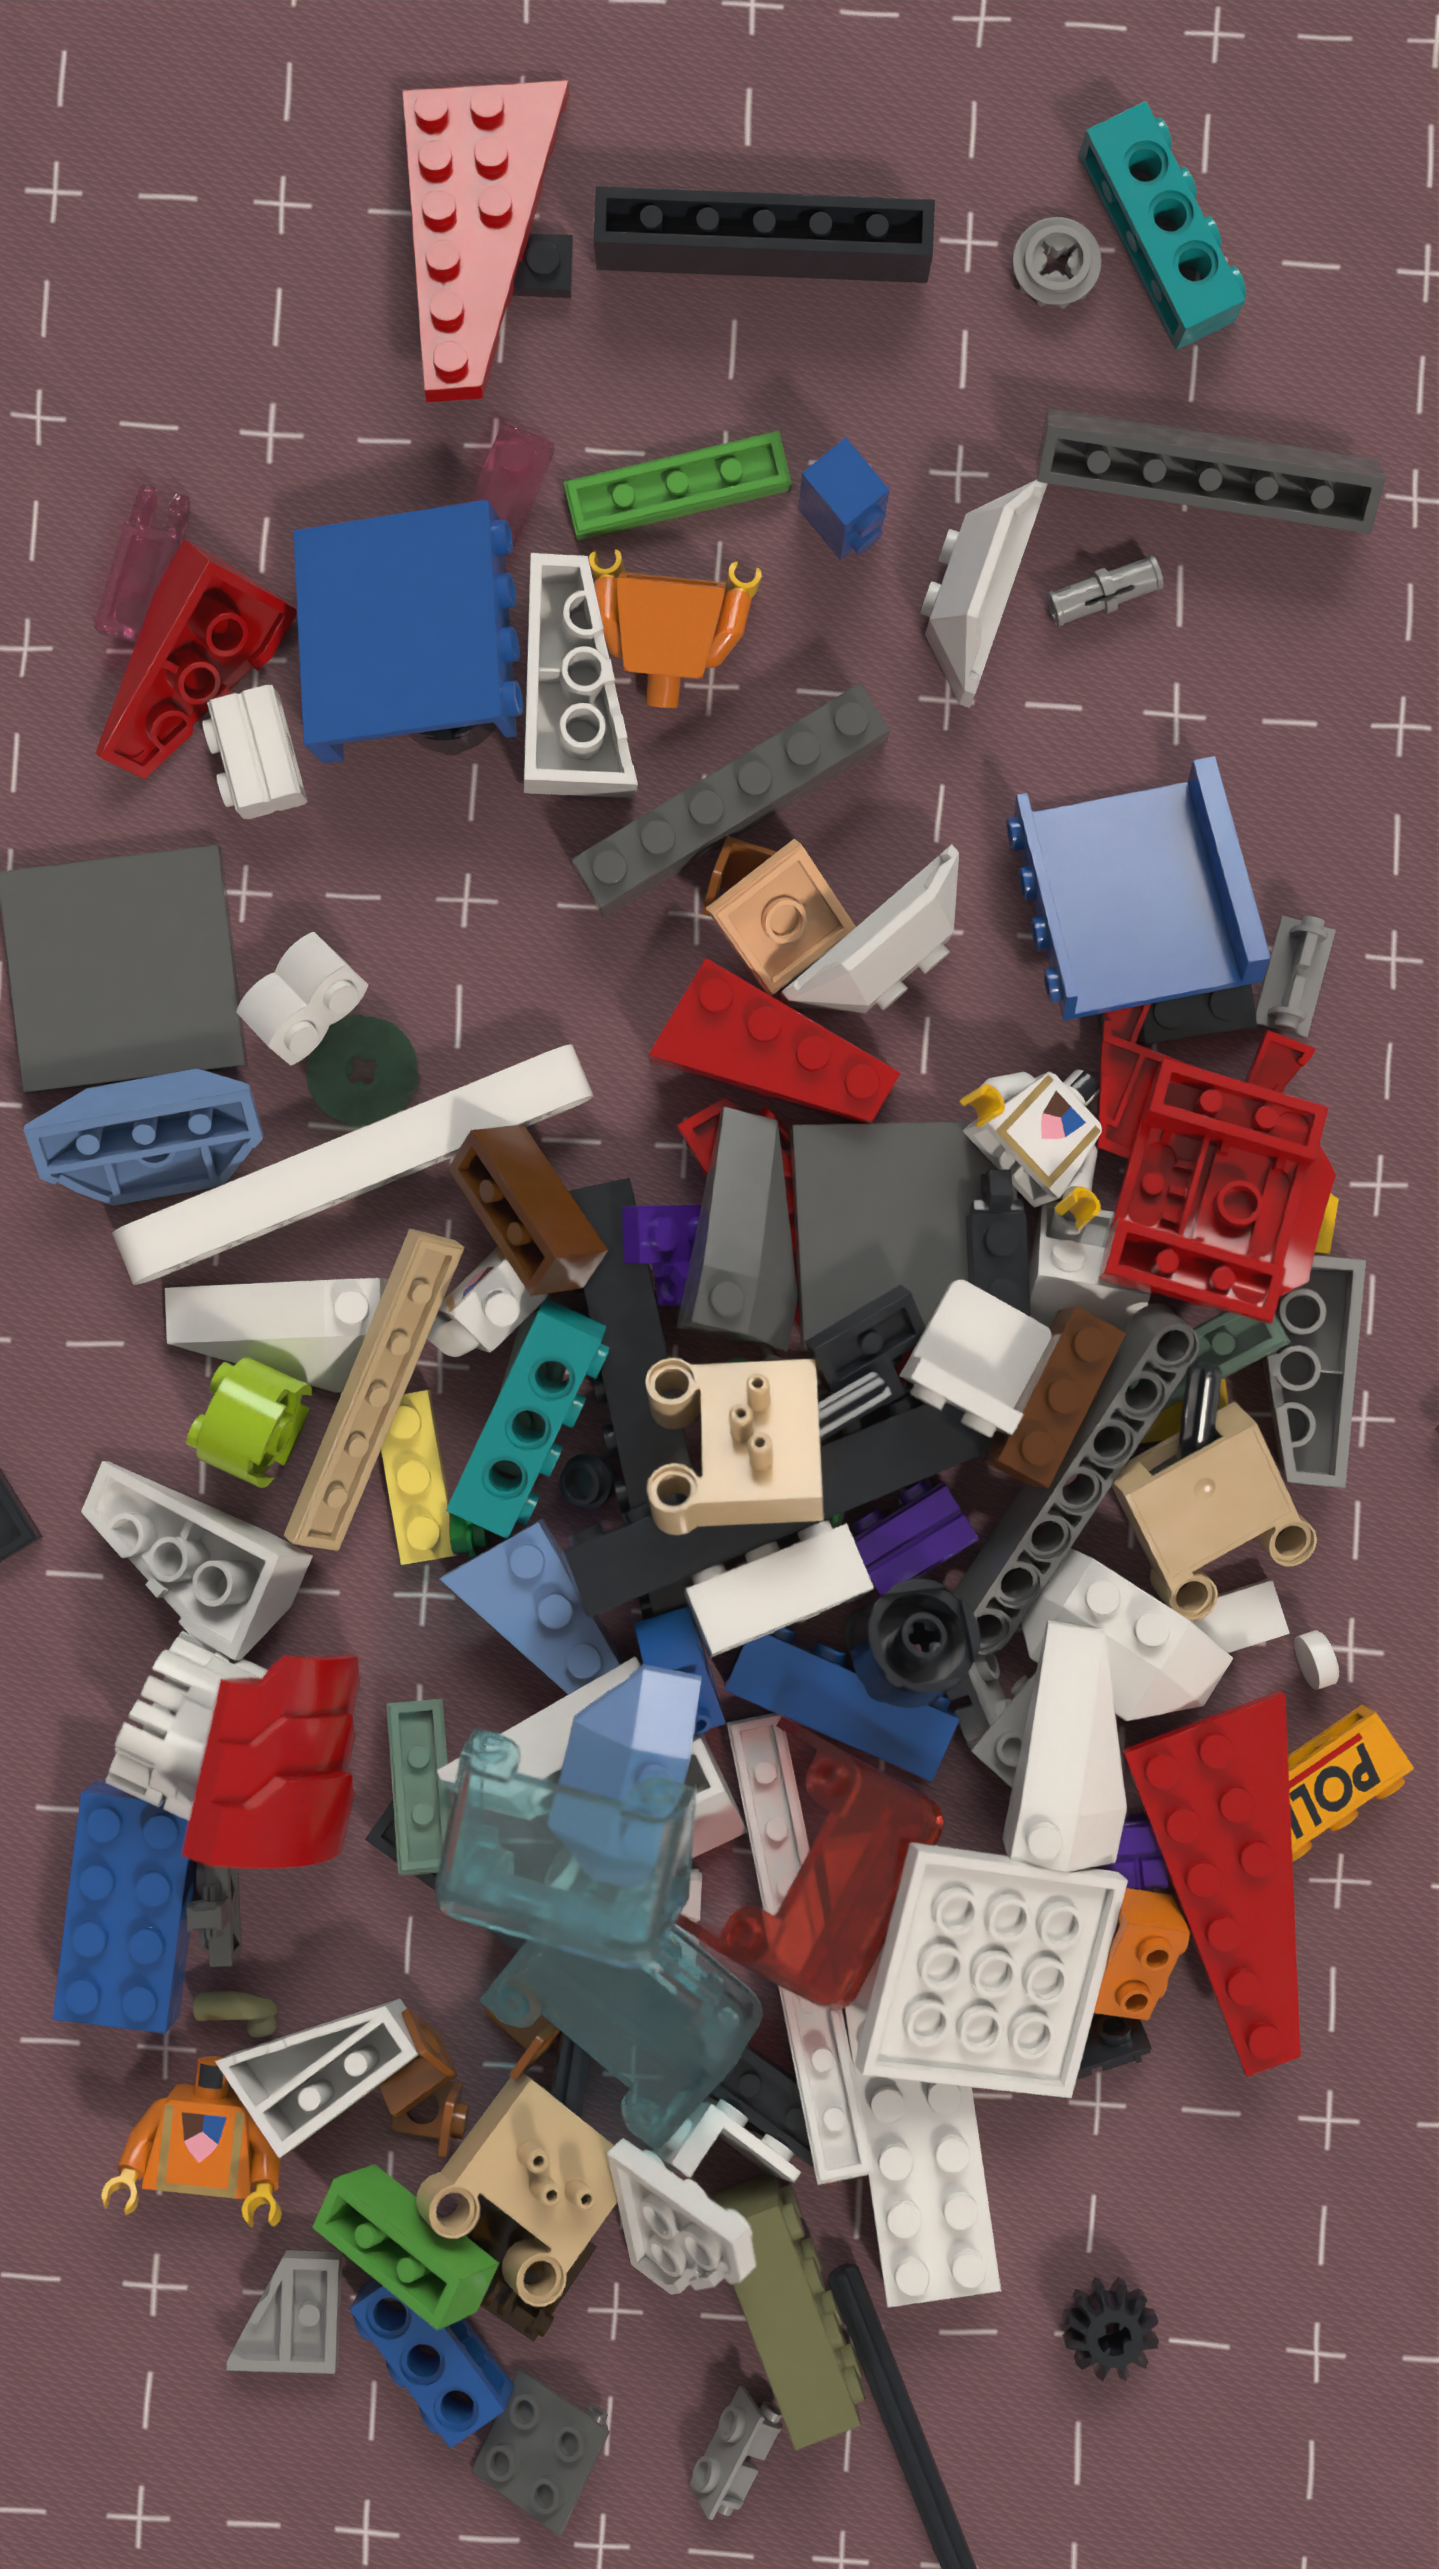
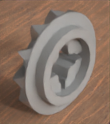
(1057, 237)

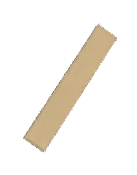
(374, 1390)

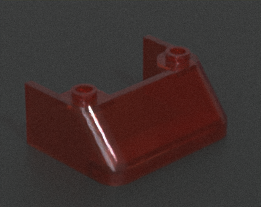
(845, 1889)

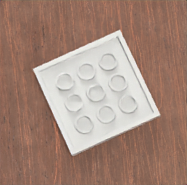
(989, 1972)

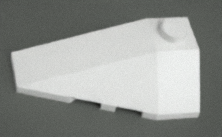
(291, 1326)

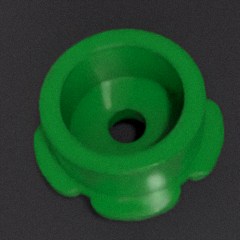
(466, 1536)

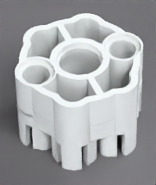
(169, 1751)

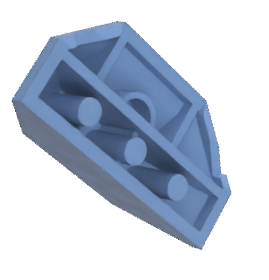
(147, 1136)
(633, 1733)

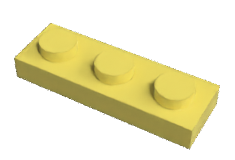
(417, 1481)

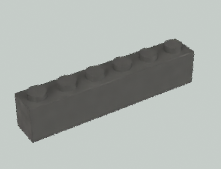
(1209, 471)
(731, 800)

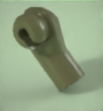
(237, 2005)

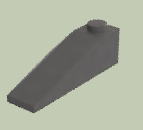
(742, 1250)

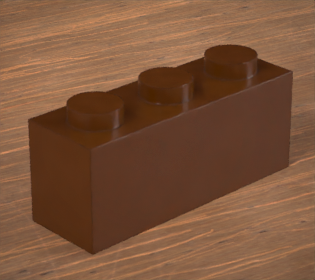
(527, 1209)
(1056, 1397)

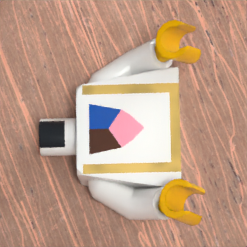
(1042, 1136)
(483, 1308)

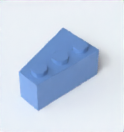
(533, 1604)

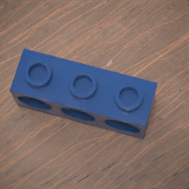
(461, 2365)

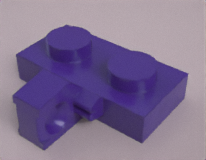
(665, 1240)

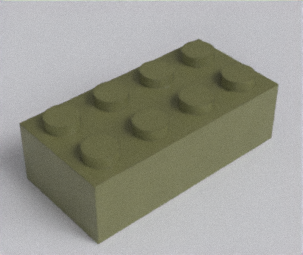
(791, 2318)

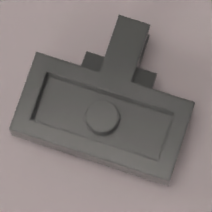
(217, 1914)

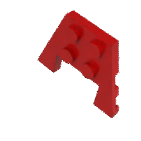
(1130, 1070)

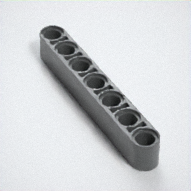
(1097, 1466)

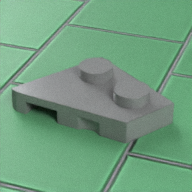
(295, 2318)

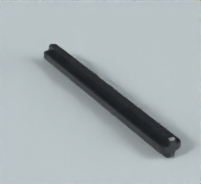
(900, 2418)

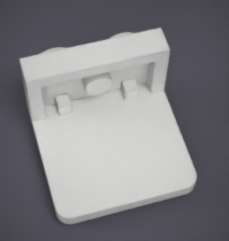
(976, 1358)
(713, 2119)

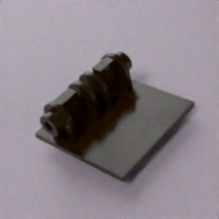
(495, 2235)

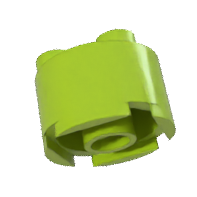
(250, 1420)

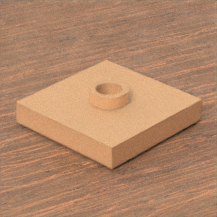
(781, 917)

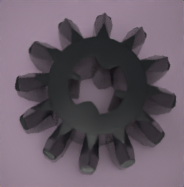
(1088, 2329)

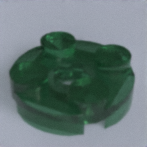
(369, 1039)

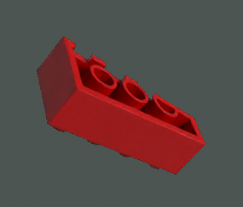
(759, 1044)

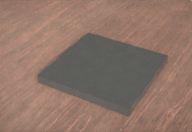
(122, 969)
(880, 1213)

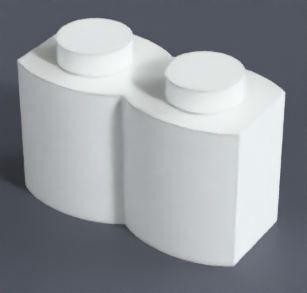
(301, 998)

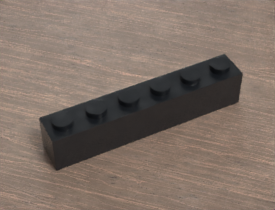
(763, 234)

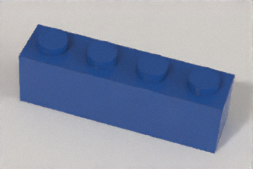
(829, 1697)

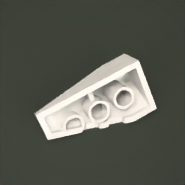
(207, 1565)
(1069, 1774)

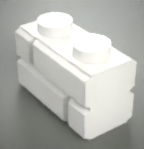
(255, 752)

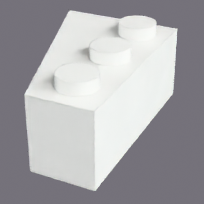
(777, 1587)
(318, 2072)

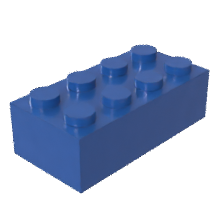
(125, 1915)

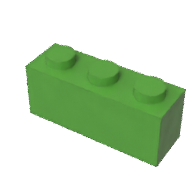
(386, 2236)

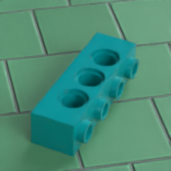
(1184, 306)
(482, 1492)

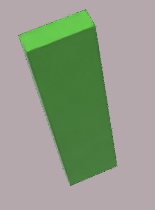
(678, 485)

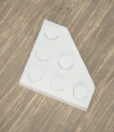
(673, 2226)

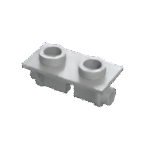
(1294, 975)
(986, 1698)
(722, 2475)

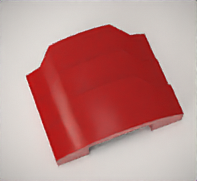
(1220, 1194)
(277, 1767)

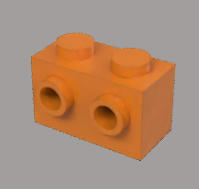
(1142, 1954)

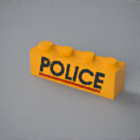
(1341, 1773)

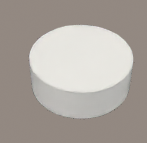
(1316, 1659)

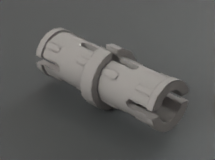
(1104, 590)

